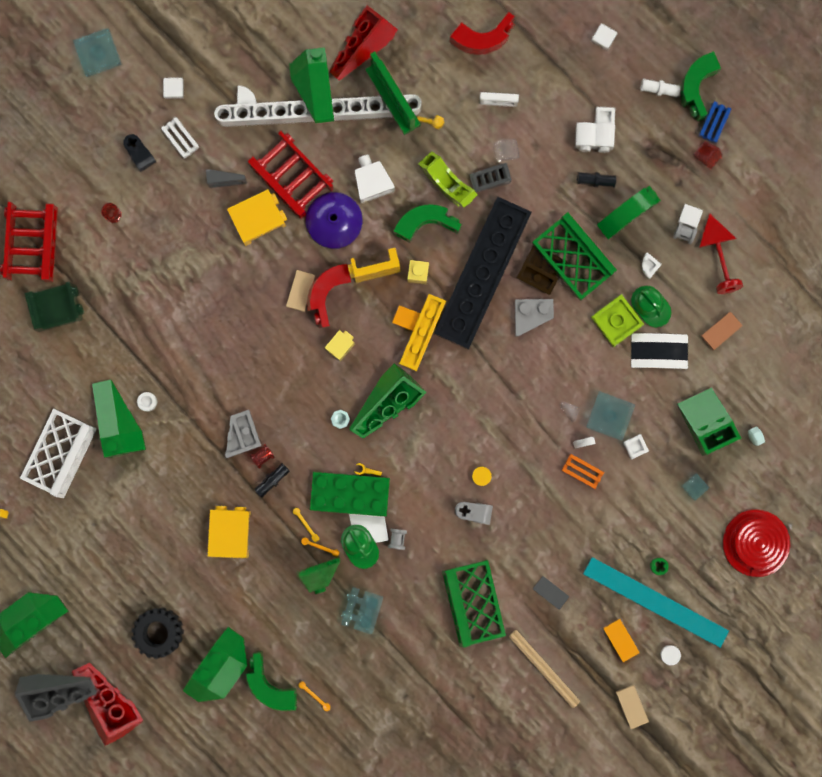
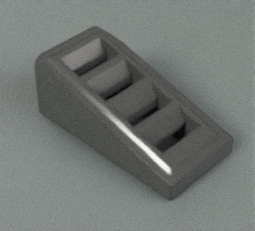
(501, 167)
(223, 179)

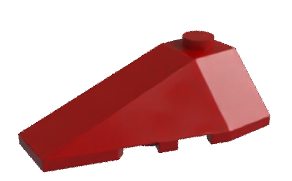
(370, 35)
(108, 709)

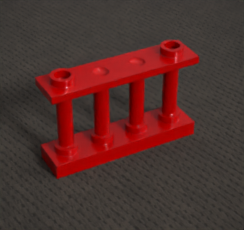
(273, 178)
(48, 234)

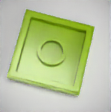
(617, 320)

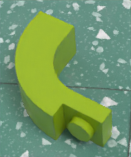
(446, 181)

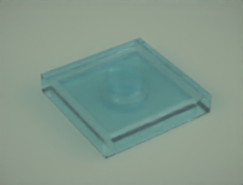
(97, 52)
(610, 416)

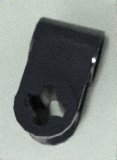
(140, 154)

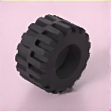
(141, 637)

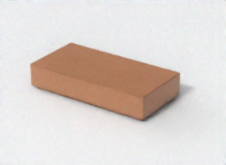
(721, 331)

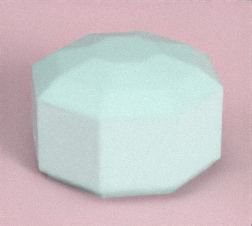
(340, 419)
(756, 436)

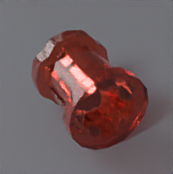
(106, 210)
(262, 456)

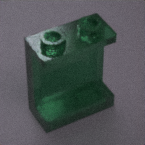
(54, 307)

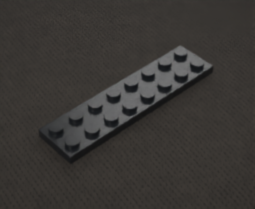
(482, 273)

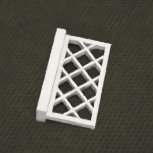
(73, 456)

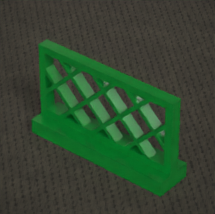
(391, 95)
(586, 245)
(457, 606)

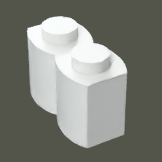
(594, 136)

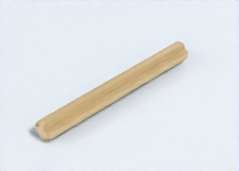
(546, 671)

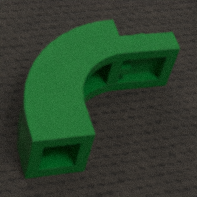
(689, 92)
(628, 212)
(423, 215)
(266, 693)

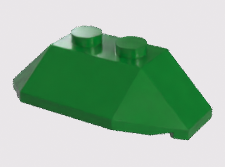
(27, 619)
(219, 668)

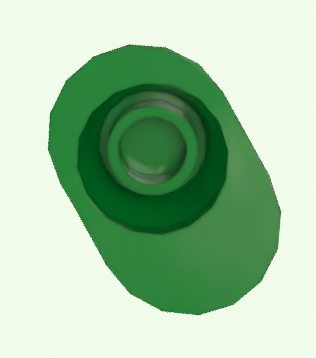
(651, 306)
(360, 546)

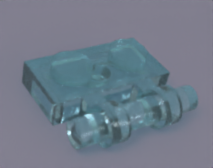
(368, 610)

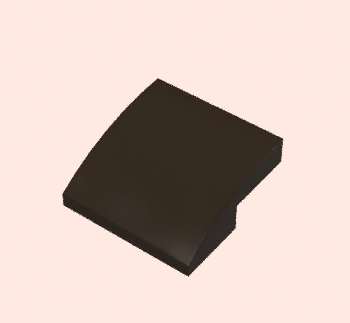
(538, 271)

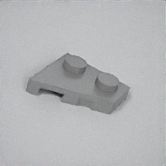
(531, 314)
(242, 434)

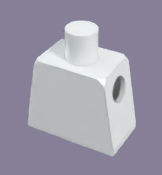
(372, 180)

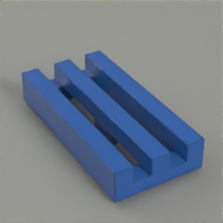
(720, 108)

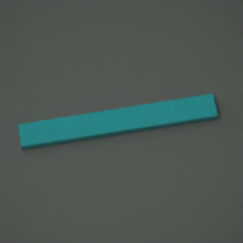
(655, 602)

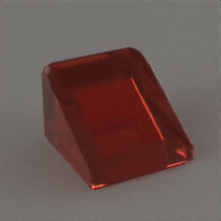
(708, 154)

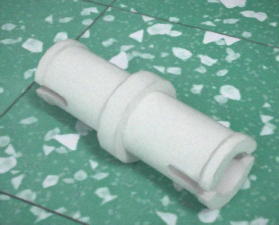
(660, 88)

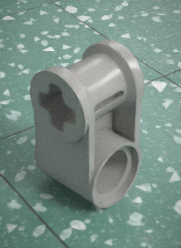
(477, 512)

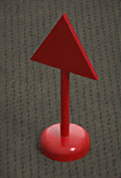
(715, 234)

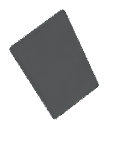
(551, 592)

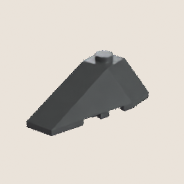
(45, 694)

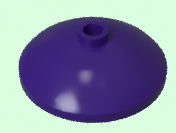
(334, 233)

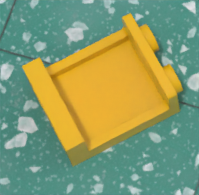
(257, 216)
(376, 270)
(228, 532)

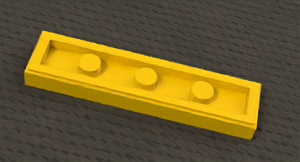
(422, 332)

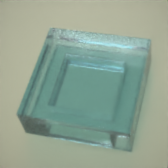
(695, 486)

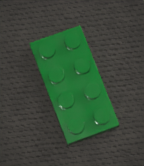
(349, 494)

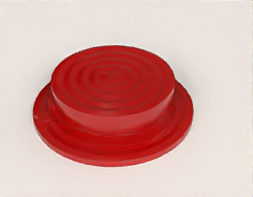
(756, 543)

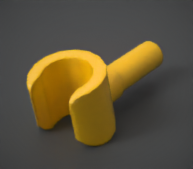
(436, 123)
(368, 471)

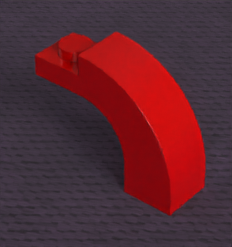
(482, 43)
(320, 288)

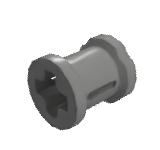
(685, 233)
(397, 539)

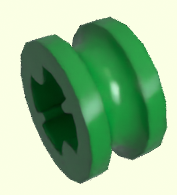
(665, 565)

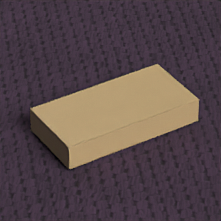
(299, 291)
(632, 706)

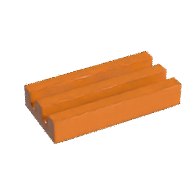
(568, 463)

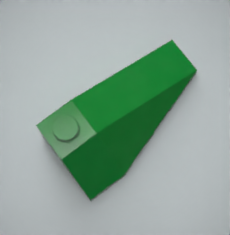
(311, 80)
(390, 396)
(116, 424)
(319, 576)

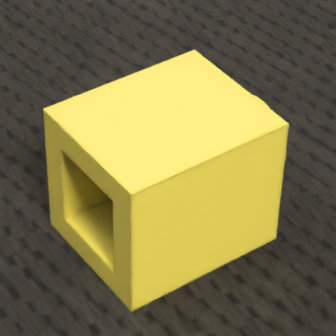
(418, 272)
(340, 344)

